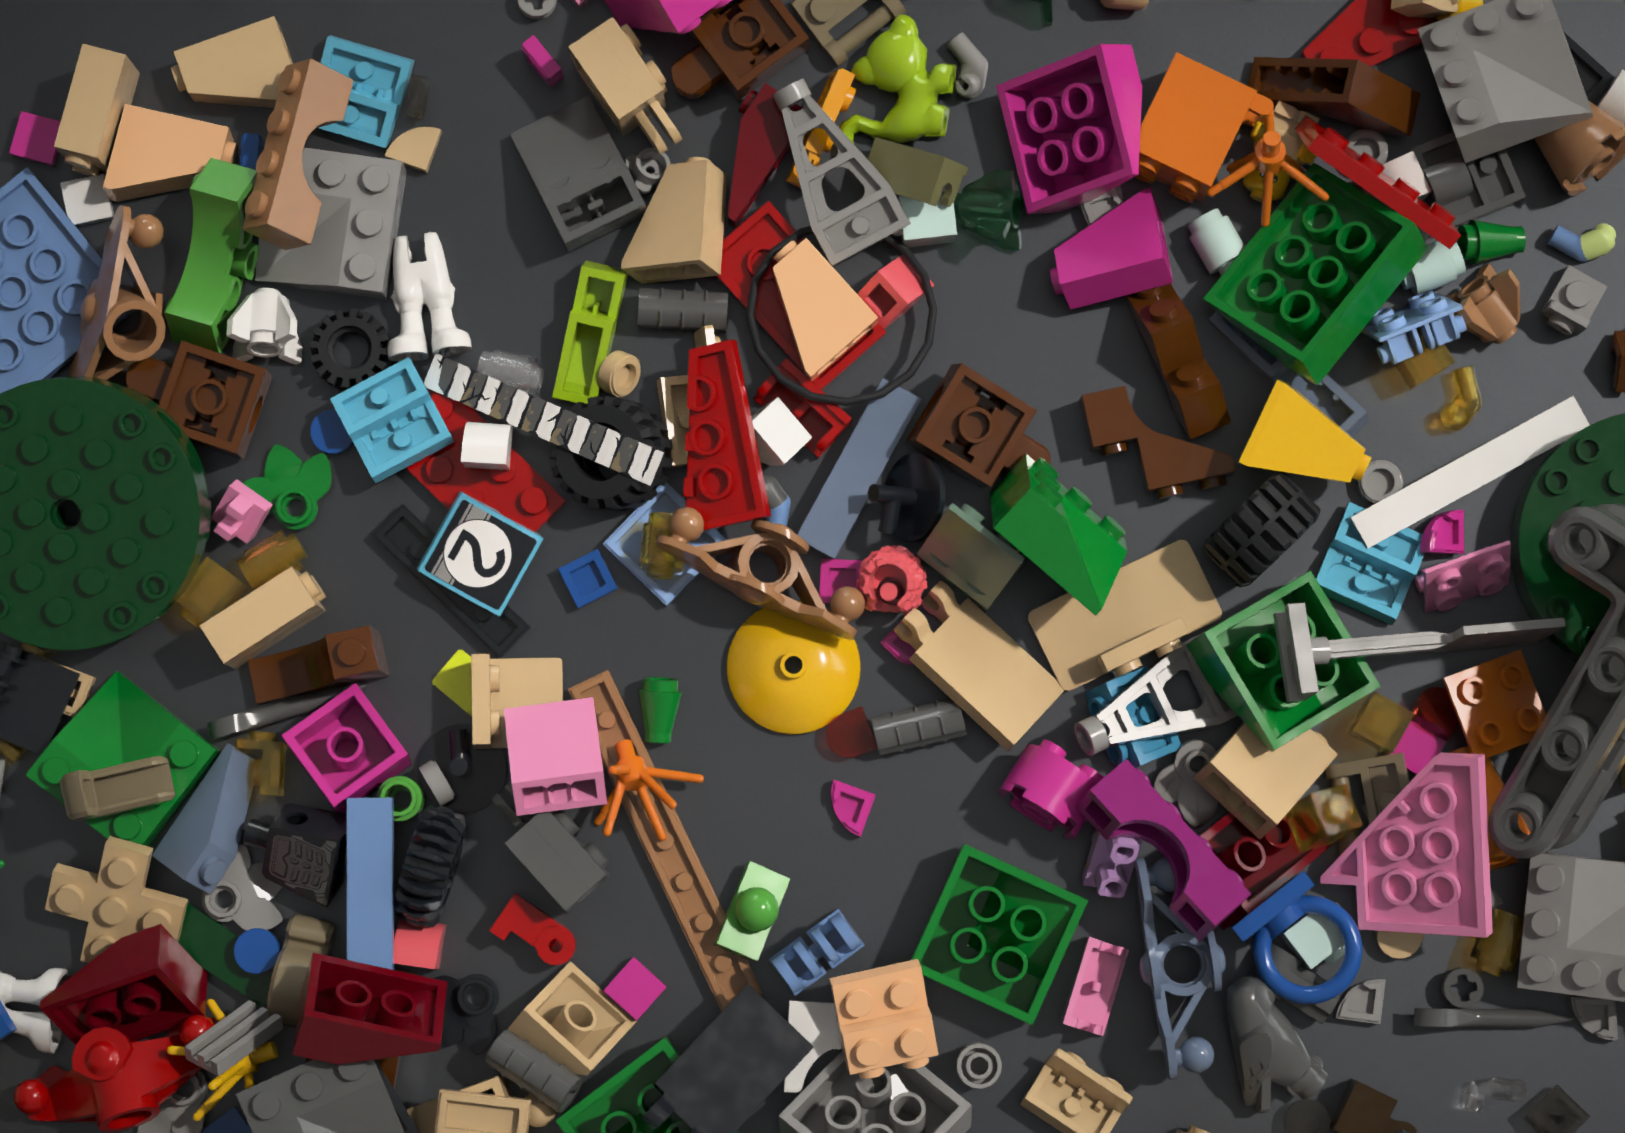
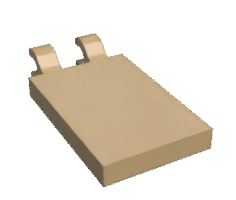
(979, 666)

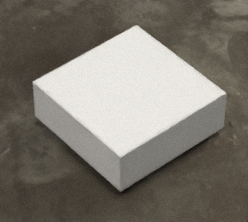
(87, 200)

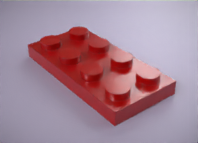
(742, 257)
(514, 492)

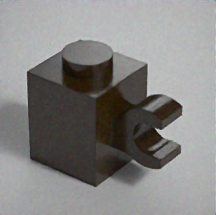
(1366, 1111)

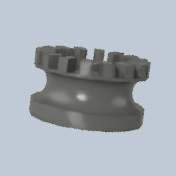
(1451, 978)

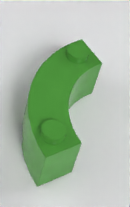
(217, 257)

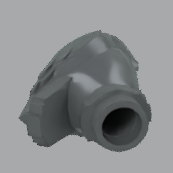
(1268, 1047)

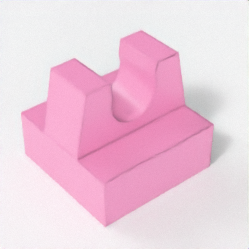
(240, 513)

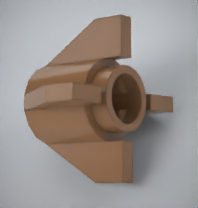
(1490, 304)

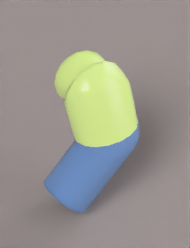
(1585, 246)

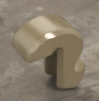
(117, 788)
(302, 939)

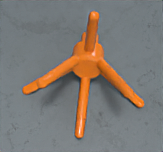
(1268, 159)
(633, 776)

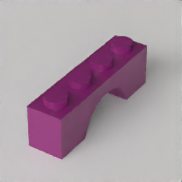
(1130, 807)

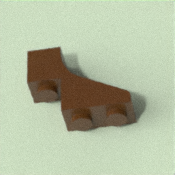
(1180, 360)
(1163, 461)

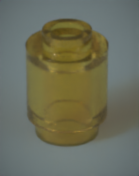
(271, 558)
(653, 559)
(1501, 948)

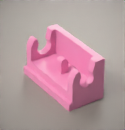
(1094, 986)

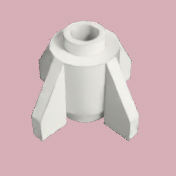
(265, 328)

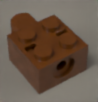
(739, 48)
(206, 396)
(975, 432)

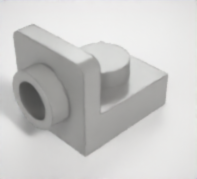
(1573, 301)

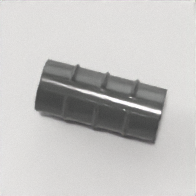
(682, 309)
(918, 726)
(533, 1071)

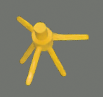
(229, 1078)

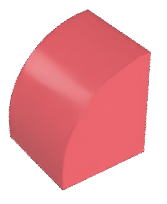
(893, 291)
(419, 945)

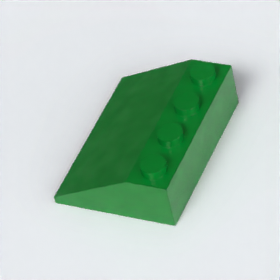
(1317, 273)

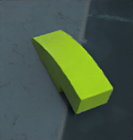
(589, 331)

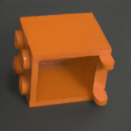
(1194, 127)

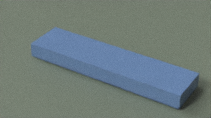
(370, 881)

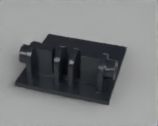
(32, 697)

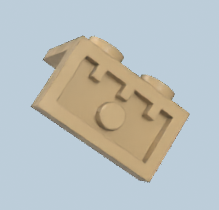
(505, 685)

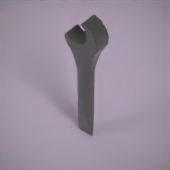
(260, 717)
(1485, 1017)

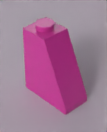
(1114, 255)

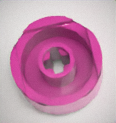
(1049, 787)

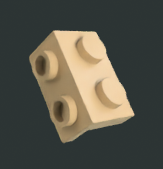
(1075, 1096)

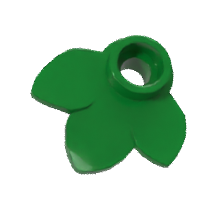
(291, 480)

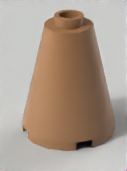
(1584, 149)

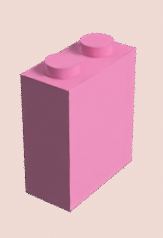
(555, 756)

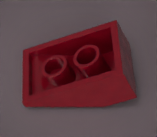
(1260, 863)
(133, 986)
(366, 1012)

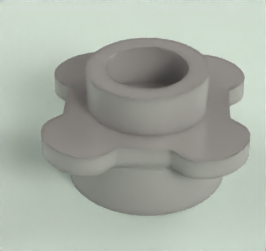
(645, 160)

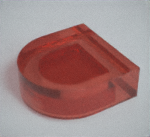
(1435, 712)
(850, 734)

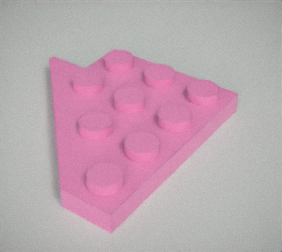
(1425, 855)

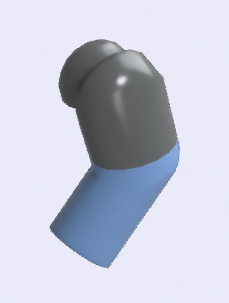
(778, 501)

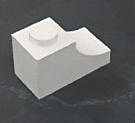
(818, 1026)

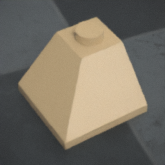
(573, 1021)

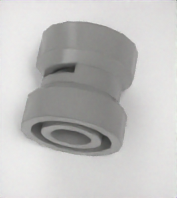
(978, 1059)

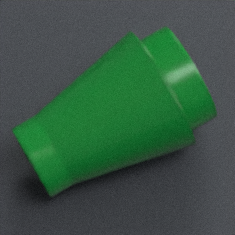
(1487, 241)
(659, 707)

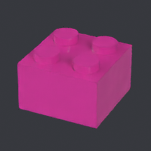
(346, 748)

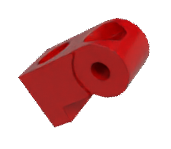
(550, 938)

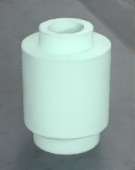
(1215, 241)
(1435, 268)

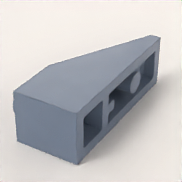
(211, 823)

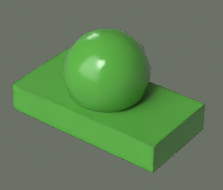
(752, 911)

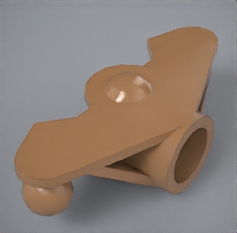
(109, 299)
(783, 547)

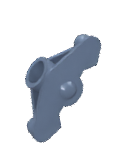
(1196, 1052)

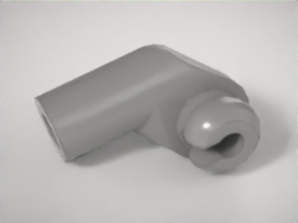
(972, 69)

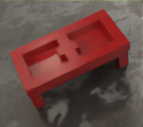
(821, 420)

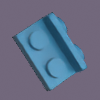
(1141, 713)

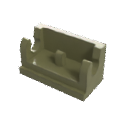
(917, 172)

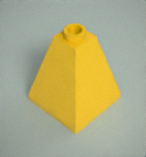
(1302, 440)

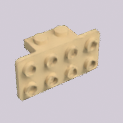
(1144, 612)

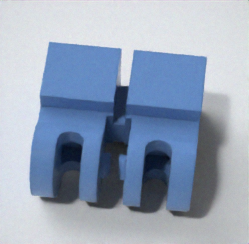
(831, 939)

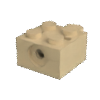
(622, 82)

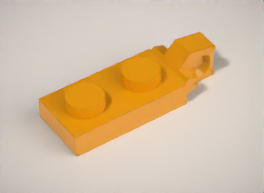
(835, 97)

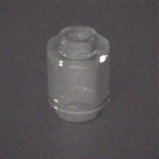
(513, 369)

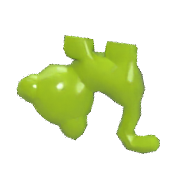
(899, 65)

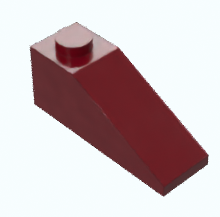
(759, 150)

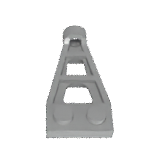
(863, 222)
(1121, 730)

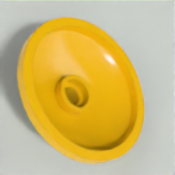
(787, 700)

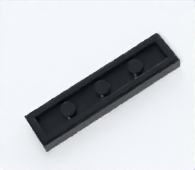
(407, 542)

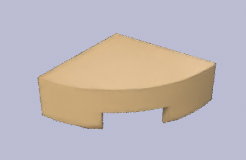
(415, 147)

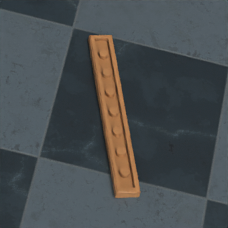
(671, 859)

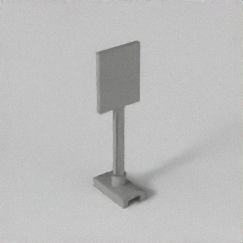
(1301, 653)

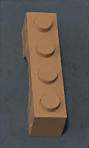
(281, 202)

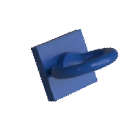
(1277, 915)

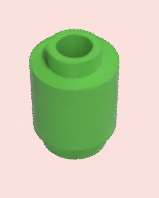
(397, 784)

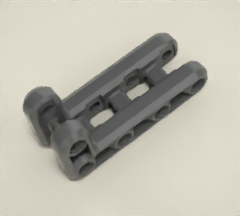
(1583, 734)

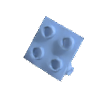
(1391, 326)

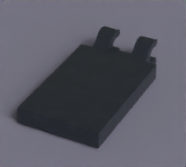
(729, 1067)

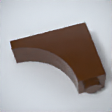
(1338, 90)
(328, 663)

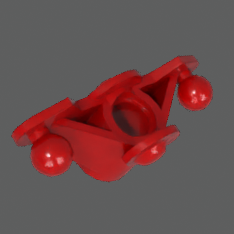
(113, 1079)

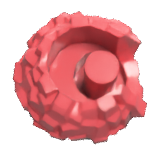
(892, 580)

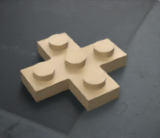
(115, 899)

